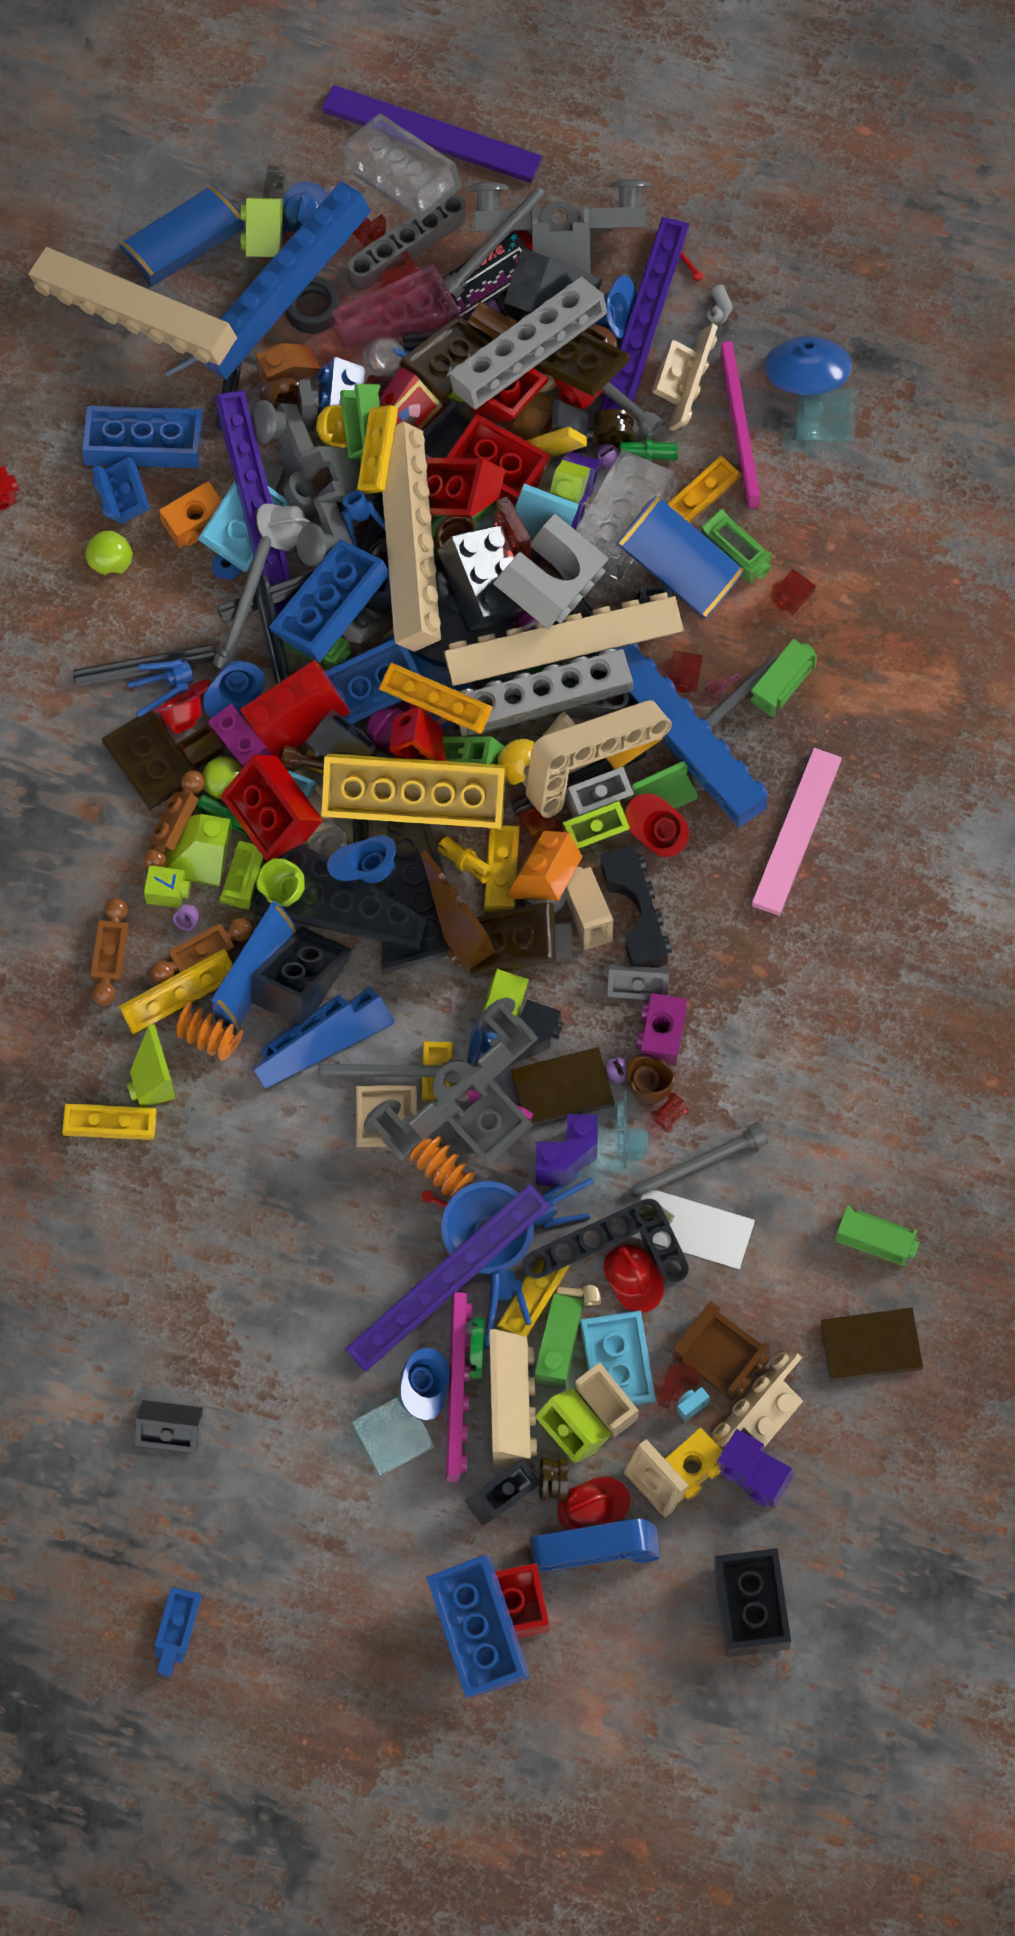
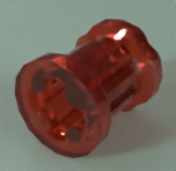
(670, 1112)

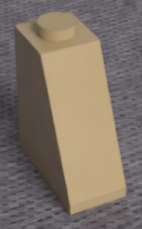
(589, 909)

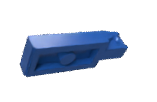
(176, 1629)

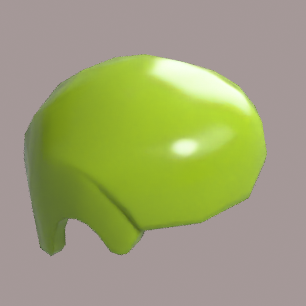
(108, 553)
(219, 775)
(281, 882)

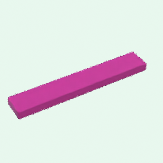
(739, 425)

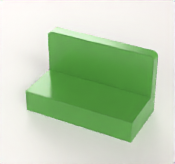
(669, 784)

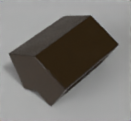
(201, 747)

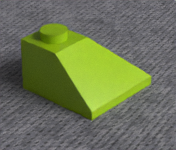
(202, 849)
(149, 1072)

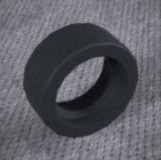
(319, 323)

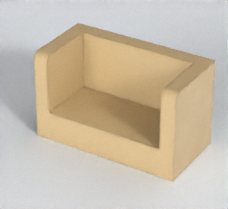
(606, 1399)

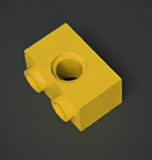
(699, 1449)

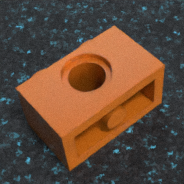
(176, 515)

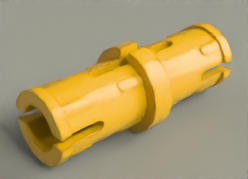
(465, 859)

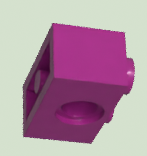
(237, 735)
(669, 1012)

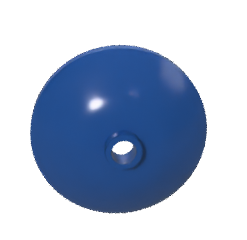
(808, 365)
(471, 1210)

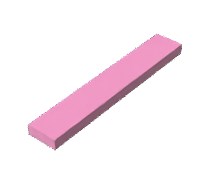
(796, 831)

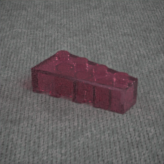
(401, 307)

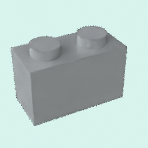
(598, 792)

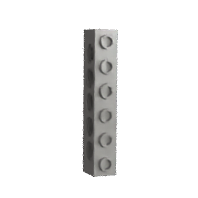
(528, 343)
(559, 697)

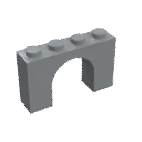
(542, 594)

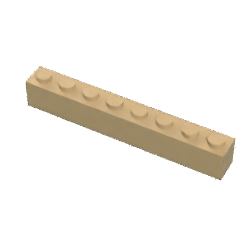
(132, 306)
(410, 542)
(563, 641)

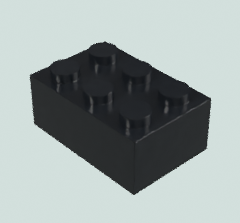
(472, 566)
(752, 1602)

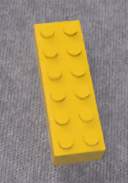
(413, 790)

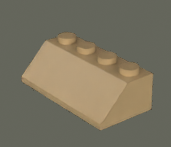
(511, 1399)

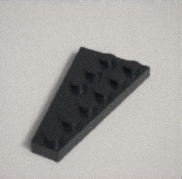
(411, 888)
(346, 905)

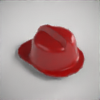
(184, 708)
(657, 825)
(633, 1278)
(594, 1504)

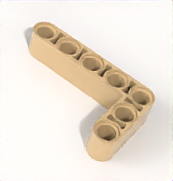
(585, 743)

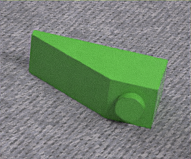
(472, 749)
(558, 1341)

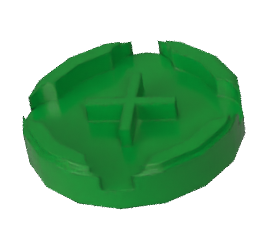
(477, 1348)

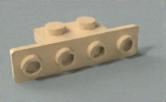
(681, 374)
(765, 1406)

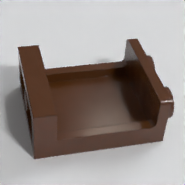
(721, 1352)

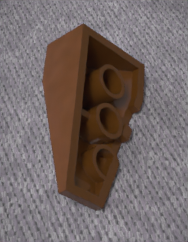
(461, 929)

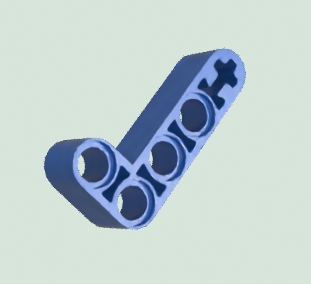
(596, 1544)

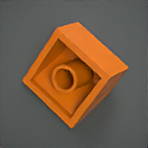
(546, 868)

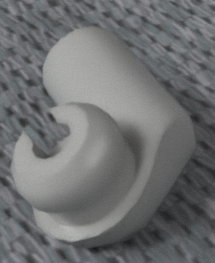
(722, 308)

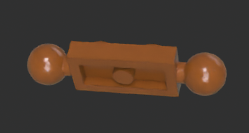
(174, 819)
(201, 947)
(109, 951)

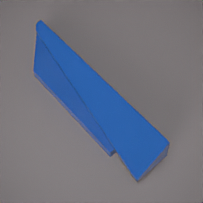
(322, 1035)

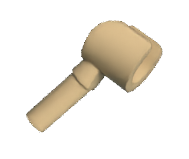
(590, 1293)

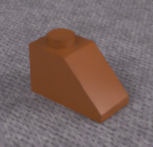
(286, 361)

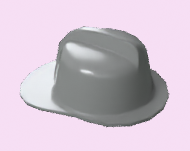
(281, 525)

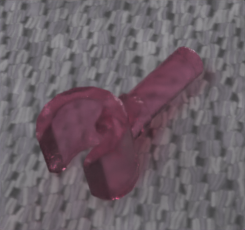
(722, 685)

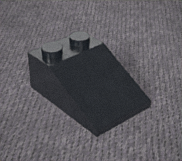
(540, 279)
(298, 975)

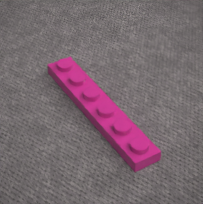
(458, 1400)

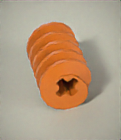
(207, 1034)
(441, 1167)

